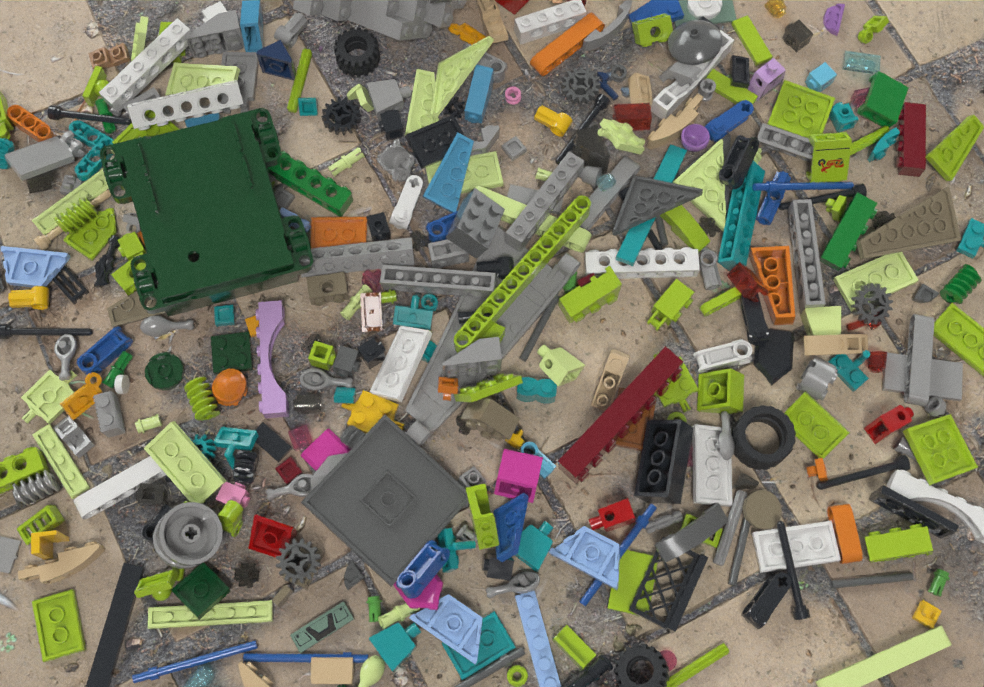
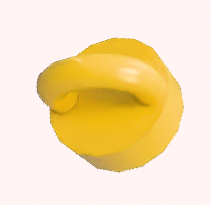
(516, 440)

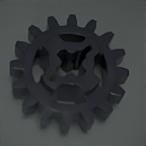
(339, 114)

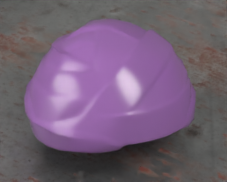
(695, 137)

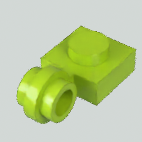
(872, 26)

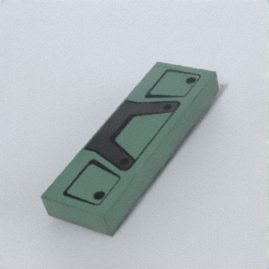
(322, 627)

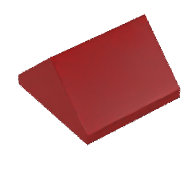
(269, 536)

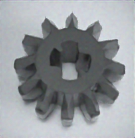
(351, 436)

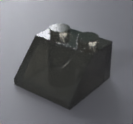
(591, 148)

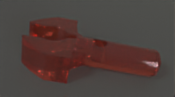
(858, 324)

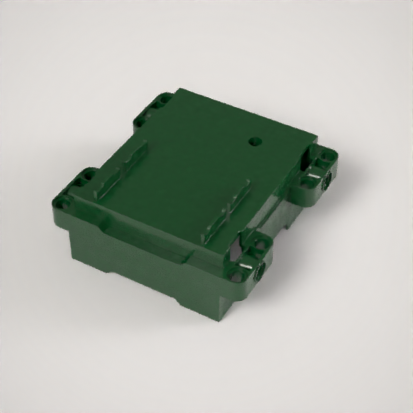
(211, 197)

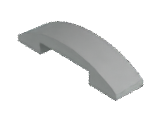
(598, 39)

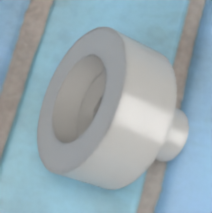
(935, 406)

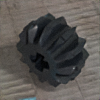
(245, 467)

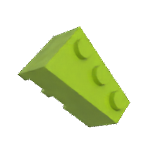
(590, 296)
(898, 543)

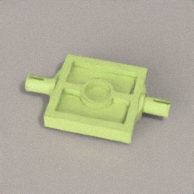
(621, 136)
(46, 396)

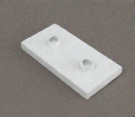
(401, 363)
(710, 471)
(808, 544)

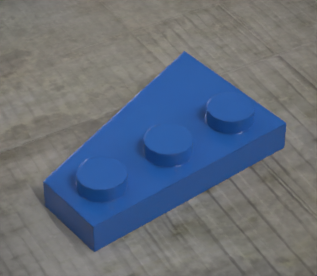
(658, 7)
(509, 525)

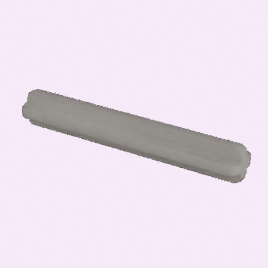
(729, 529)

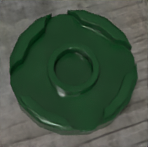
(164, 371)

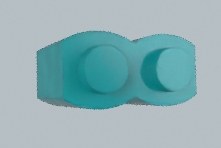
(541, 390)

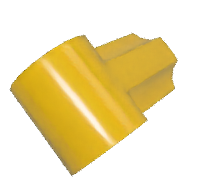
(556, 122)
(35, 298)

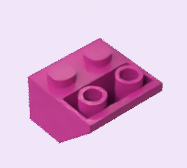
(518, 474)

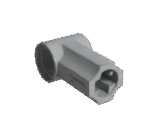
(289, 33)
(709, 271)

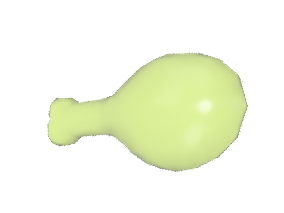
(371, 671)

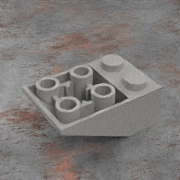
(216, 35)
(476, 359)

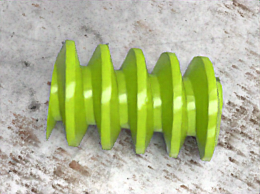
(75, 216)
(200, 400)

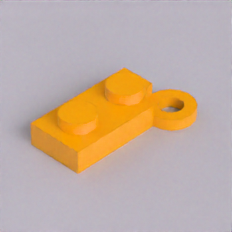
(466, 33)
(83, 397)

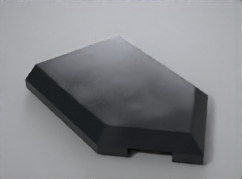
(775, 357)

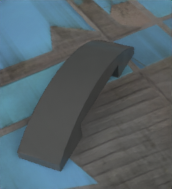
(692, 534)

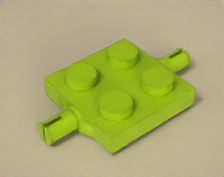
(680, 390)

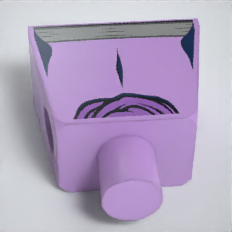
(770, 75)

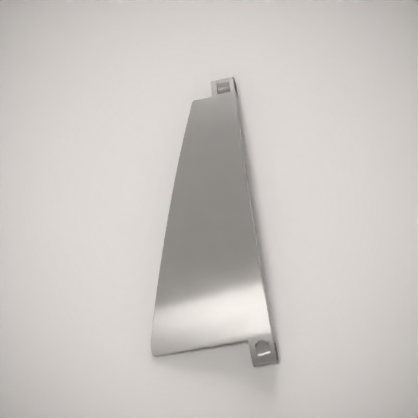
(426, 402)

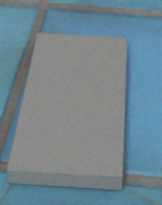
(944, 380)

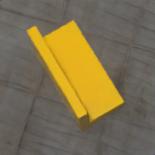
(43, 543)

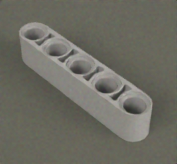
(603, 199)
(919, 360)

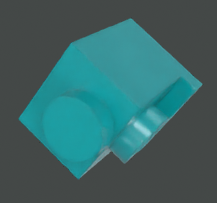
(842, 117)

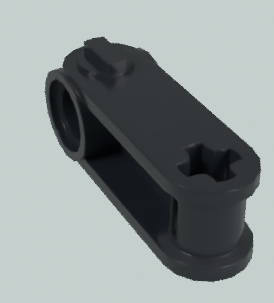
(738, 161)
(754, 321)
(766, 599)

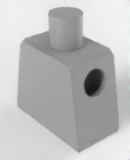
(387, 96)

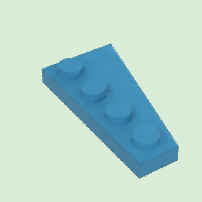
(449, 178)

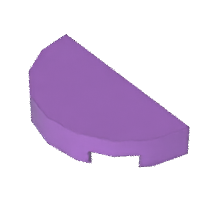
(833, 18)

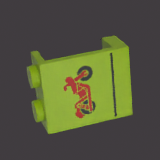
(830, 157)

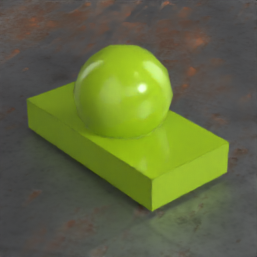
(95, 85)
(157, 585)

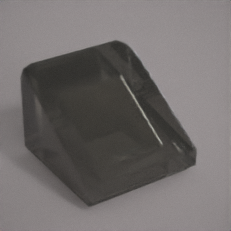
(307, 346)
(745, 482)

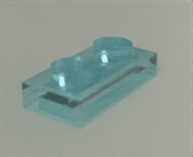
(861, 62)

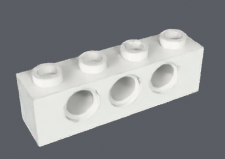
(548, 21)

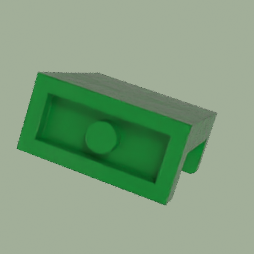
(883, 100)

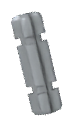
(664, 521)

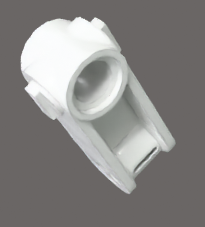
(404, 209)
(723, 356)

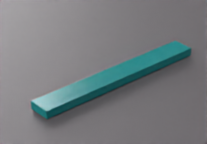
(637, 235)

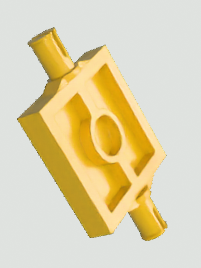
(370, 410)

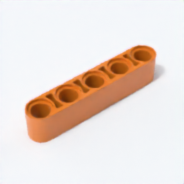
(565, 44)

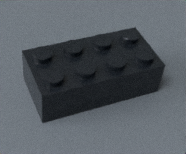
(664, 461)

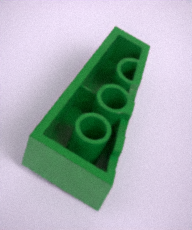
(848, 231)

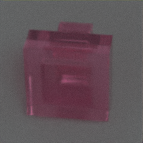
(859, 96)
(372, 280)
(300, 437)

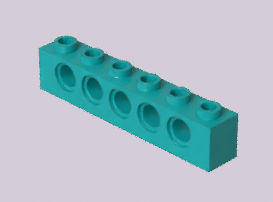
(741, 220)

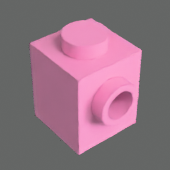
(233, 492)

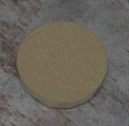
(762, 509)

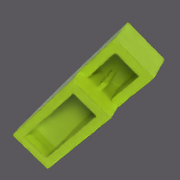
(686, 228)

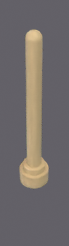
(44, 240)

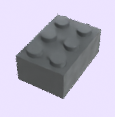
(475, 223)

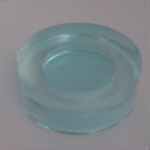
(606, 182)

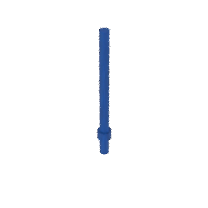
(772, 186)
(641, 522)
(249, 657)
(155, 672)

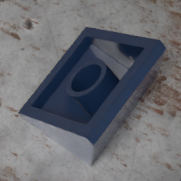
(276, 61)

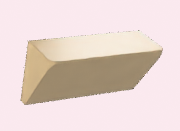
(640, 89)
(332, 670)

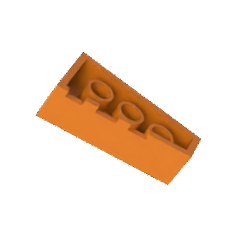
(773, 269)

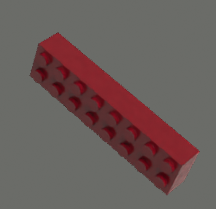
(620, 415)

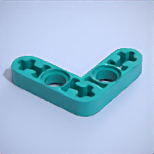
(96, 145)

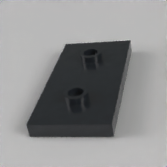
(913, 512)

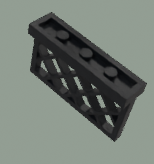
(681, 598)

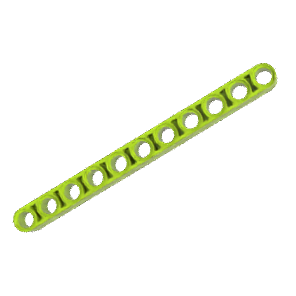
(525, 265)

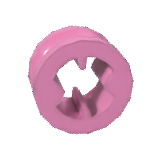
(510, 99)

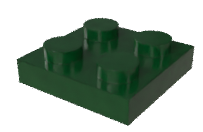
(231, 352)
(201, 590)

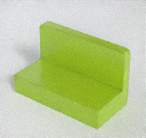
(574, 647)

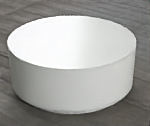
(122, 384)

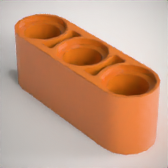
(27, 119)
(845, 533)

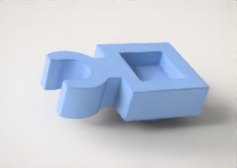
(285, 213)

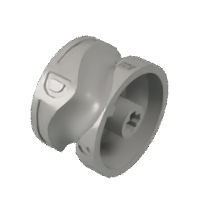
(191, 550)

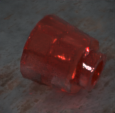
(877, 361)

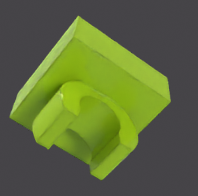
(837, 207)

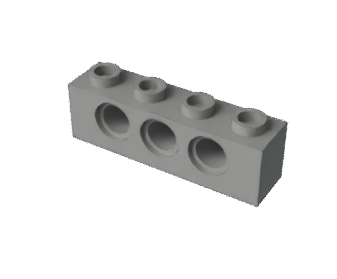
(785, 142)

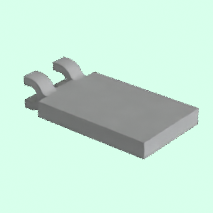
(248, 66)
(44, 156)

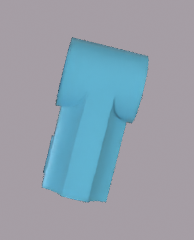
(547, 466)

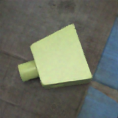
(822, 320)
(559, 365)

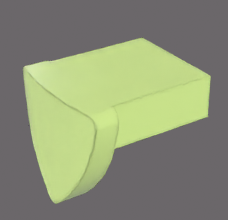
(361, 93)

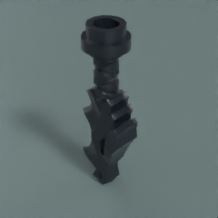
(104, 265)

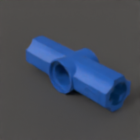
(769, 206)

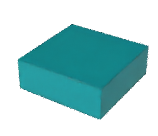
(224, 315)
(344, 395)

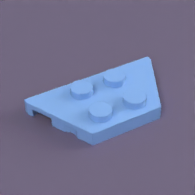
(32, 266)
(592, 555)
(453, 625)

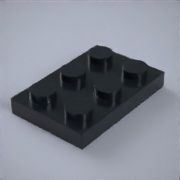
(433, 141)

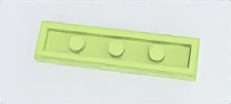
(61, 461)

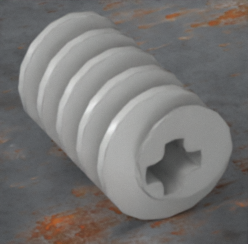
(36, 488)

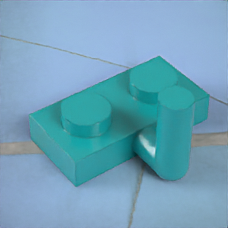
(971, 238)
(413, 315)
(849, 371)
(235, 439)
(447, 539)

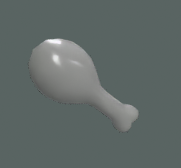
(158, 326)
(65, 349)
(318, 379)
(726, 442)
(300, 486)
(520, 583)

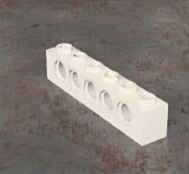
(146, 66)
(138, 109)
(651, 269)

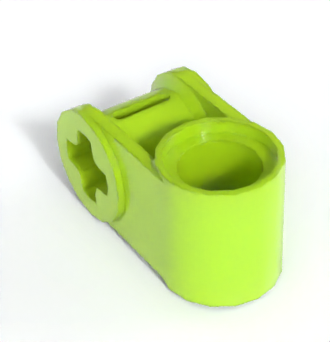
(231, 517)

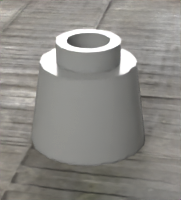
(591, 175)

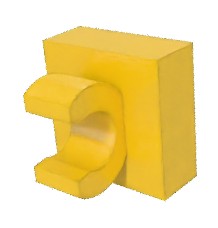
(926, 614)

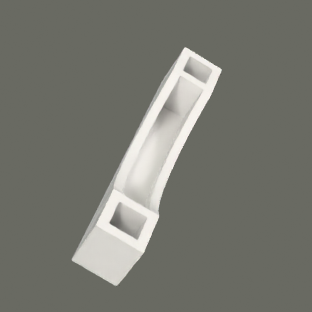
(674, 94)
(919, 490)

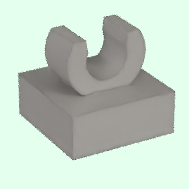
(69, 183)
(131, 219)

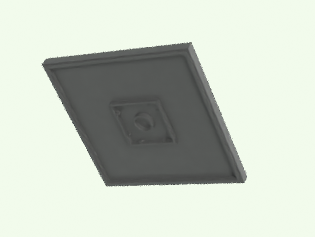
(386, 499)

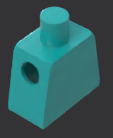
(535, 545)
(395, 644)

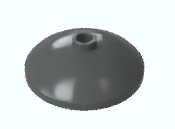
(695, 42)

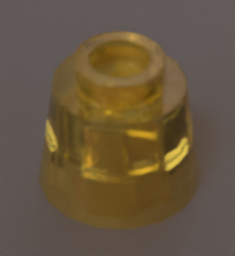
(776, 8)

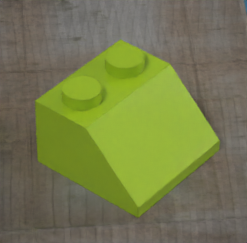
(721, 391)

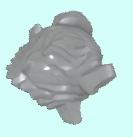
(397, 161)

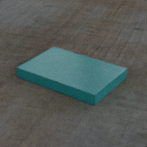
(492, 645)

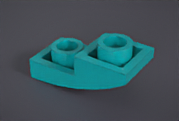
(883, 145)

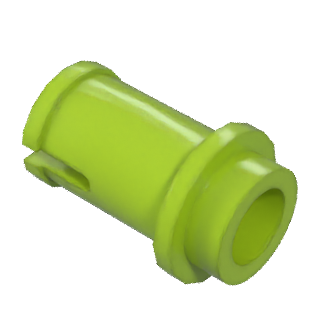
(389, 296)

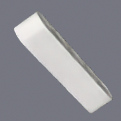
(117, 488)

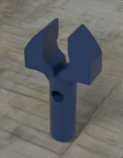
(604, 77)

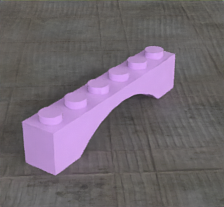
(271, 321)

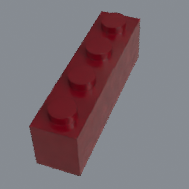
(911, 140)

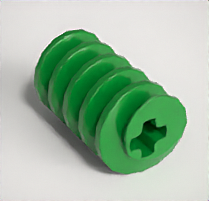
(961, 285)

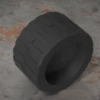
(779, 422)

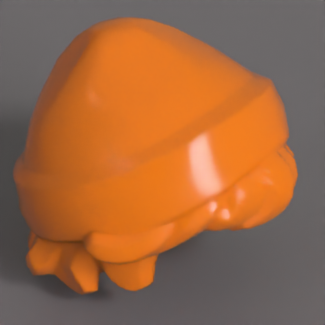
(229, 387)

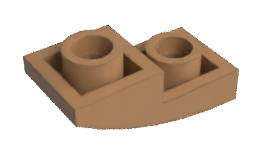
(109, 58)

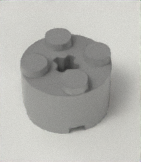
(817, 377)

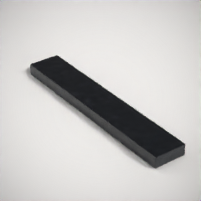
(115, 626)

